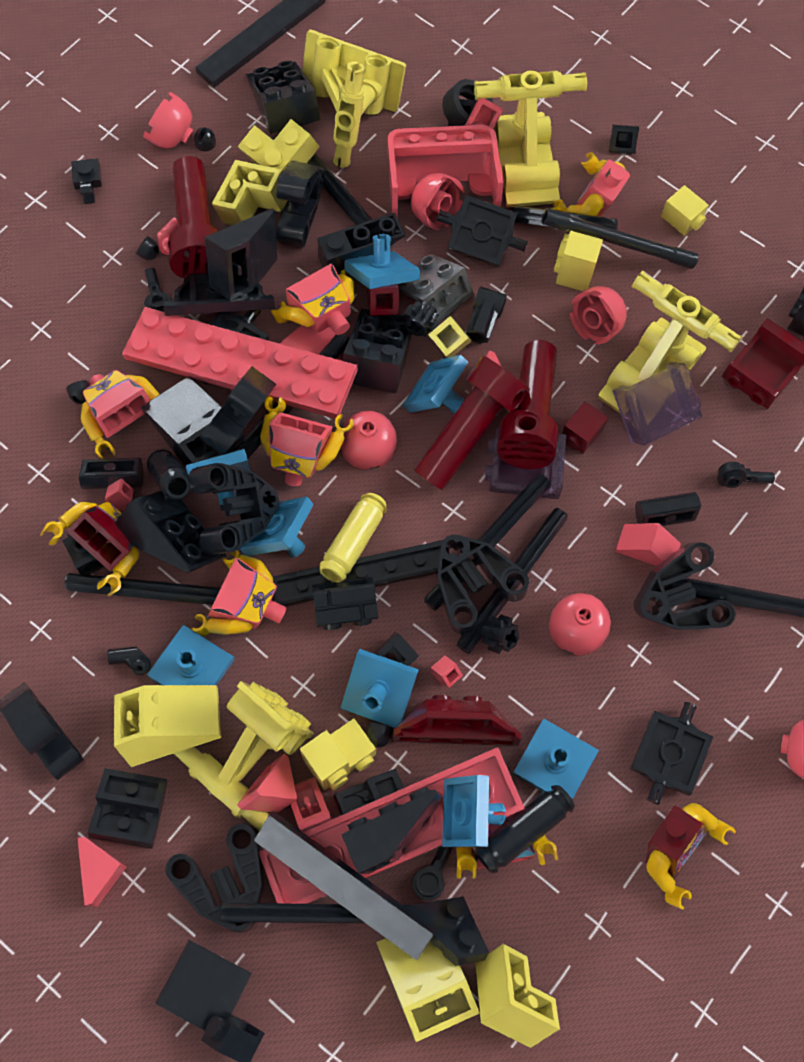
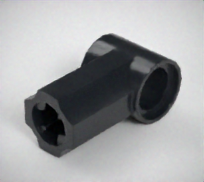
(487, 308)

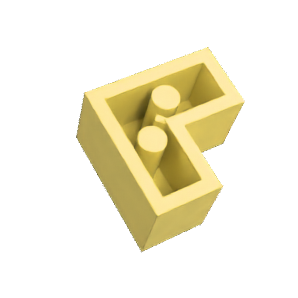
(289, 145)
(245, 190)
(577, 260)
(338, 754)
(510, 1001)

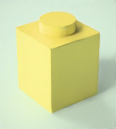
(685, 211)
(449, 337)

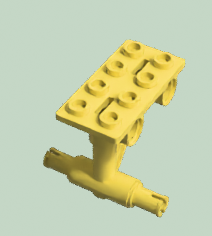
(354, 81)
(525, 137)
(666, 340)
(267, 727)

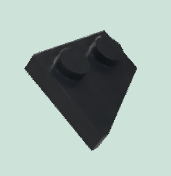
(456, 930)

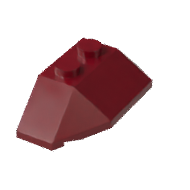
(457, 723)

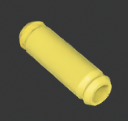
(353, 537)

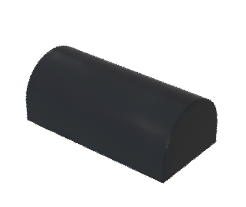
(104, 472)
(668, 509)

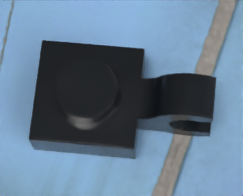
(86, 176)

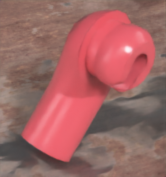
(163, 235)

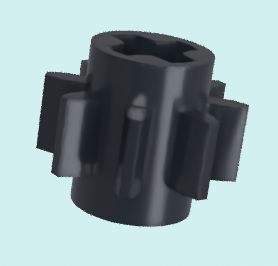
(421, 318)
(500, 634)

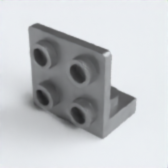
(440, 284)

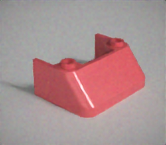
(458, 151)

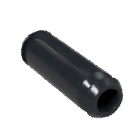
(169, 474)
(525, 828)

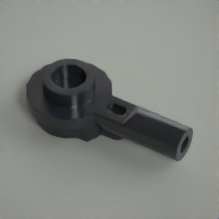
(156, 298)
(734, 473)
(429, 881)

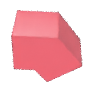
(119, 494)
(446, 672)

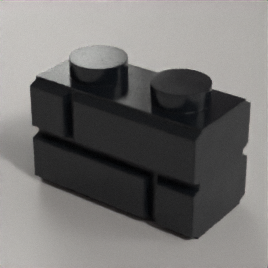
(345, 603)

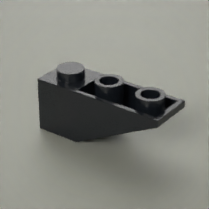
(356, 241)

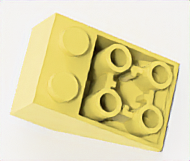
(164, 720)
(429, 989)

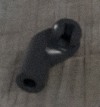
(132, 657)

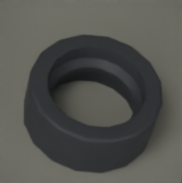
(451, 104)

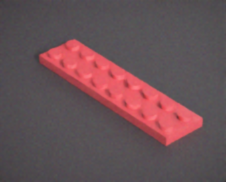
(225, 356)
(294, 889)

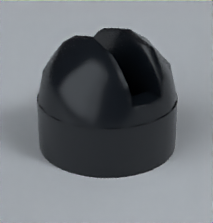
(208, 140)
(148, 249)
(75, 391)
(378, 734)

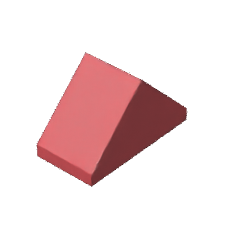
(647, 543)
(272, 789)
(310, 806)
(98, 871)

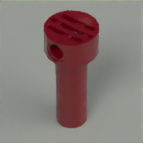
(193, 218)
(492, 391)
(529, 434)

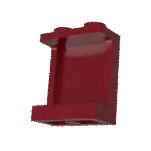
(766, 364)

